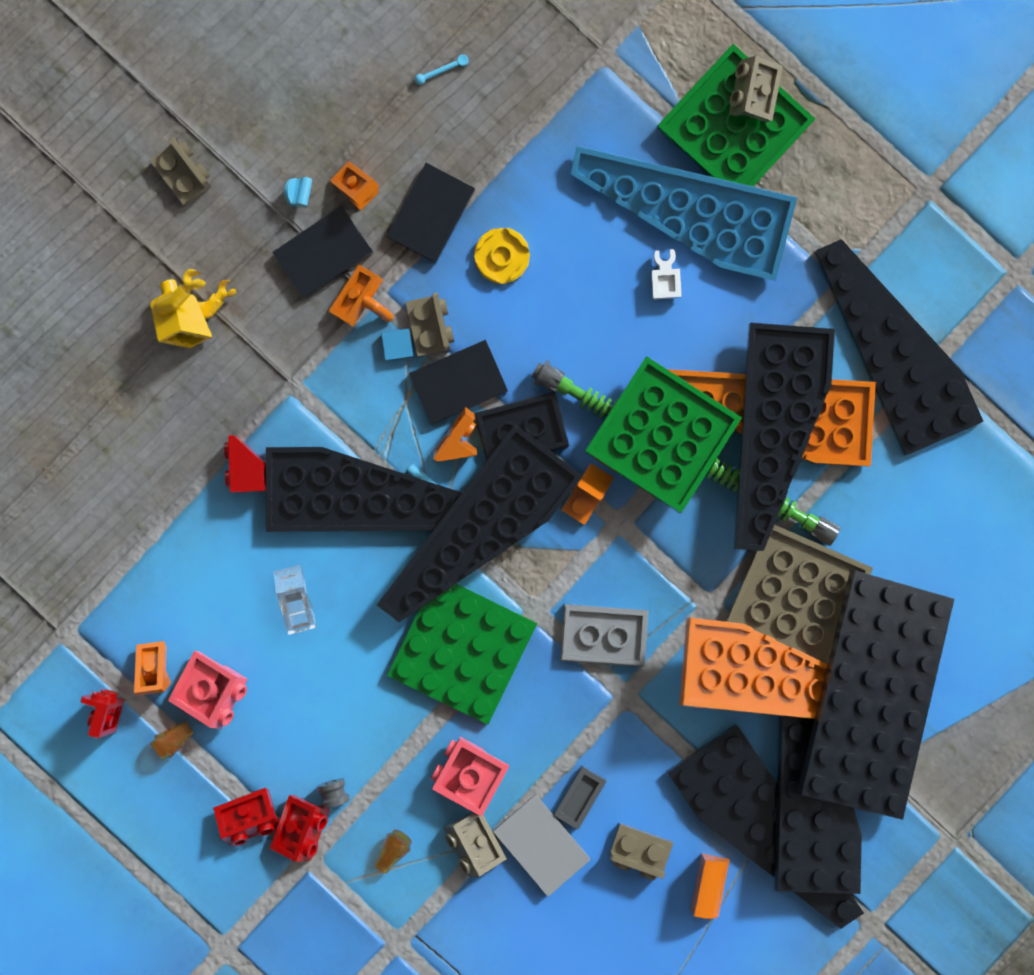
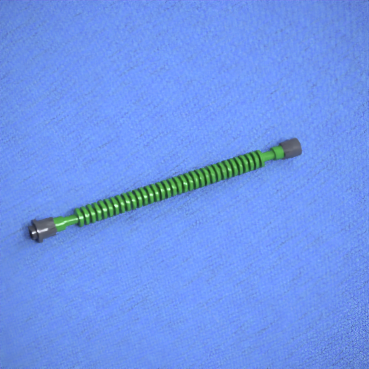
(554, 380)

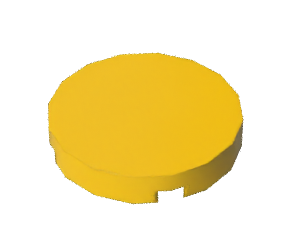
(502, 255)

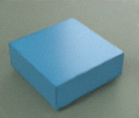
(397, 344)

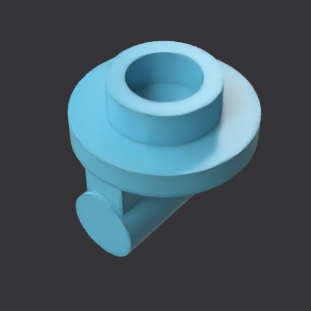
(298, 191)

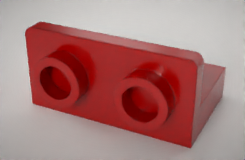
(106, 714)
(246, 817)
(299, 829)

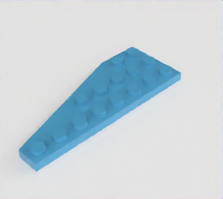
(718, 218)

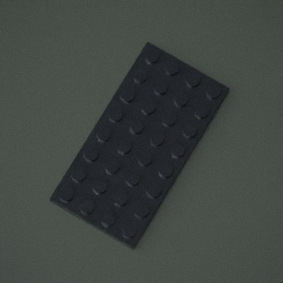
(875, 695)

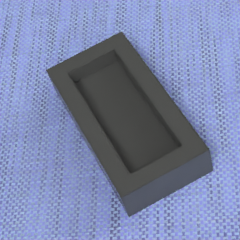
(580, 797)

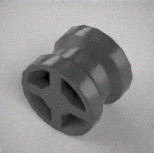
(333, 793)

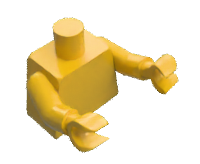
(179, 315)

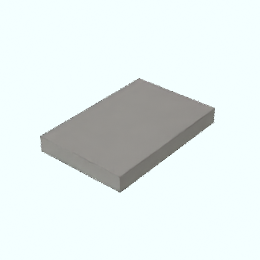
(604, 635)
(541, 845)

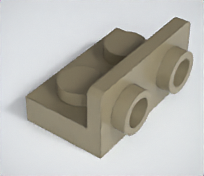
(755, 88)
(180, 172)
(428, 325)
(474, 845)
(640, 851)

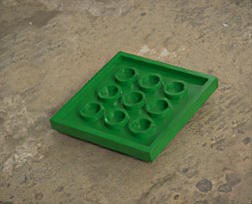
(730, 145)
(663, 435)
(463, 651)

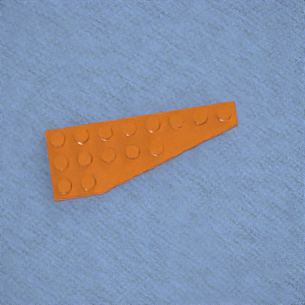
(839, 434)
(747, 671)

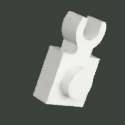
(665, 281)

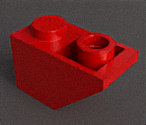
(246, 467)

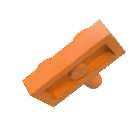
(357, 296)

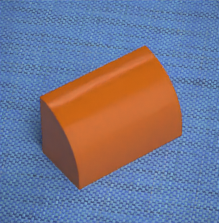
(709, 886)

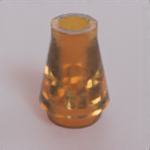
(171, 740)
(393, 850)

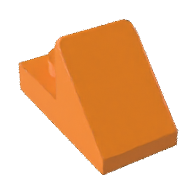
(355, 185)
(452, 444)
(587, 494)
(151, 668)

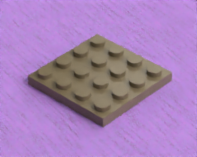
(795, 592)

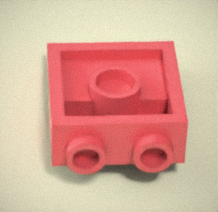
(208, 691)
(469, 775)

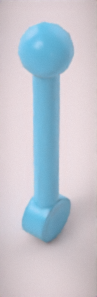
(461, 61)

